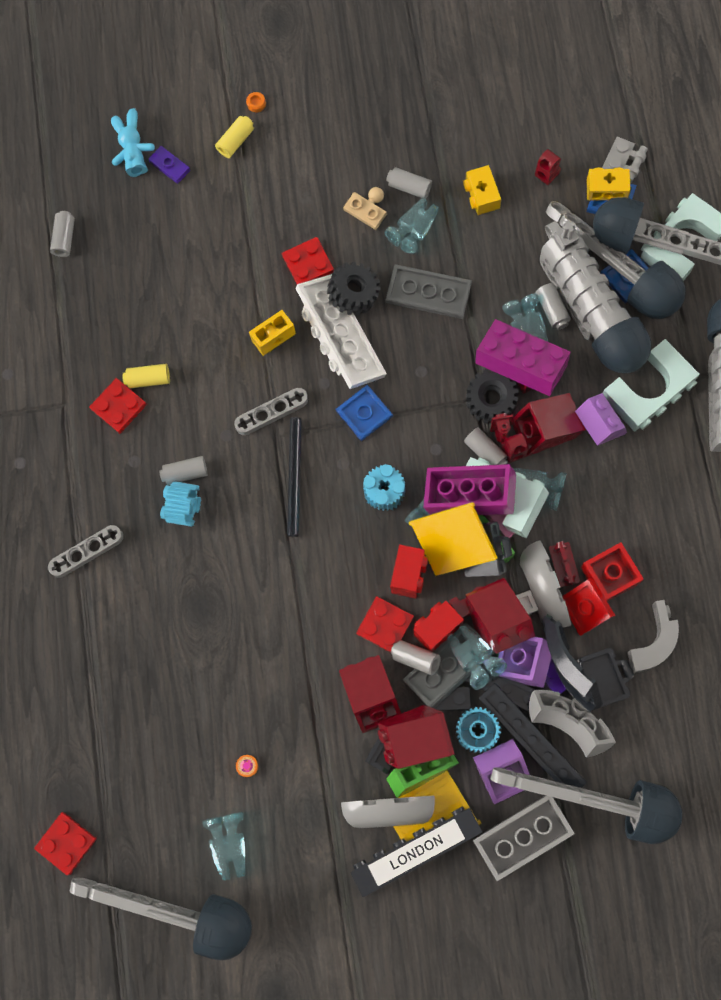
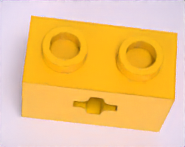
(608, 183)
(482, 190)
(272, 332)

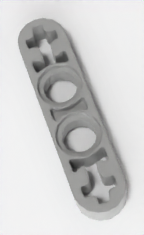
(269, 407)
(84, 548)

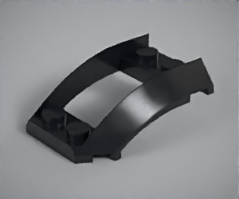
(570, 672)

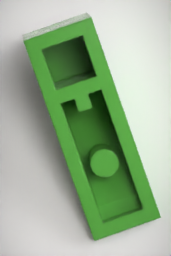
(411, 777)

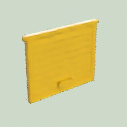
(453, 539)
(447, 800)

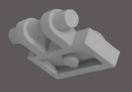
(621, 152)

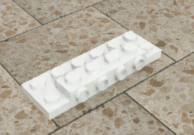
(339, 335)

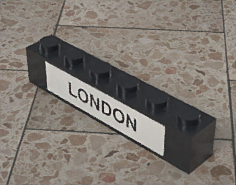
(415, 852)

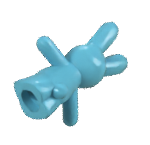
(130, 140)

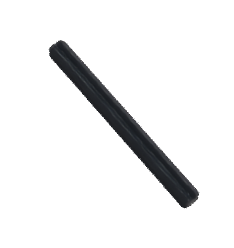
(294, 477)

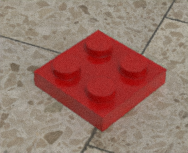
(307, 261)
(118, 405)
(587, 606)
(384, 624)
(65, 843)

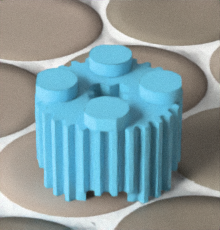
(384, 477)
(180, 503)
(487, 723)

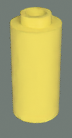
(235, 136)
(146, 376)

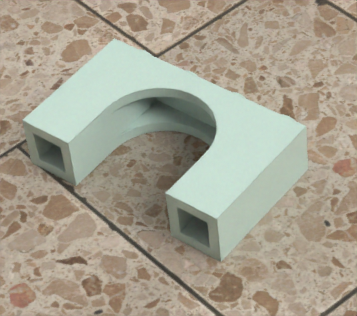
(692, 214)
(638, 410)
(528, 502)

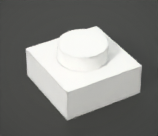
(528, 602)

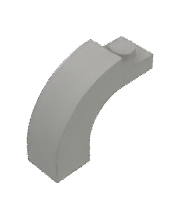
(663, 645)

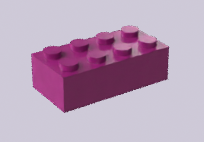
(522, 357)
(486, 485)

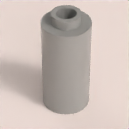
(409, 182)
(62, 234)
(553, 306)
(485, 447)
(184, 470)
(416, 657)

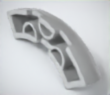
(544, 583)
(573, 719)
(389, 811)

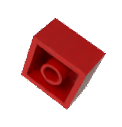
(407, 571)
(613, 571)
(437, 626)

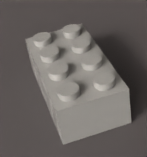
(523, 837)

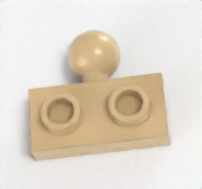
(365, 209)

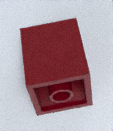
(548, 423)
(499, 616)
(369, 692)
(415, 737)

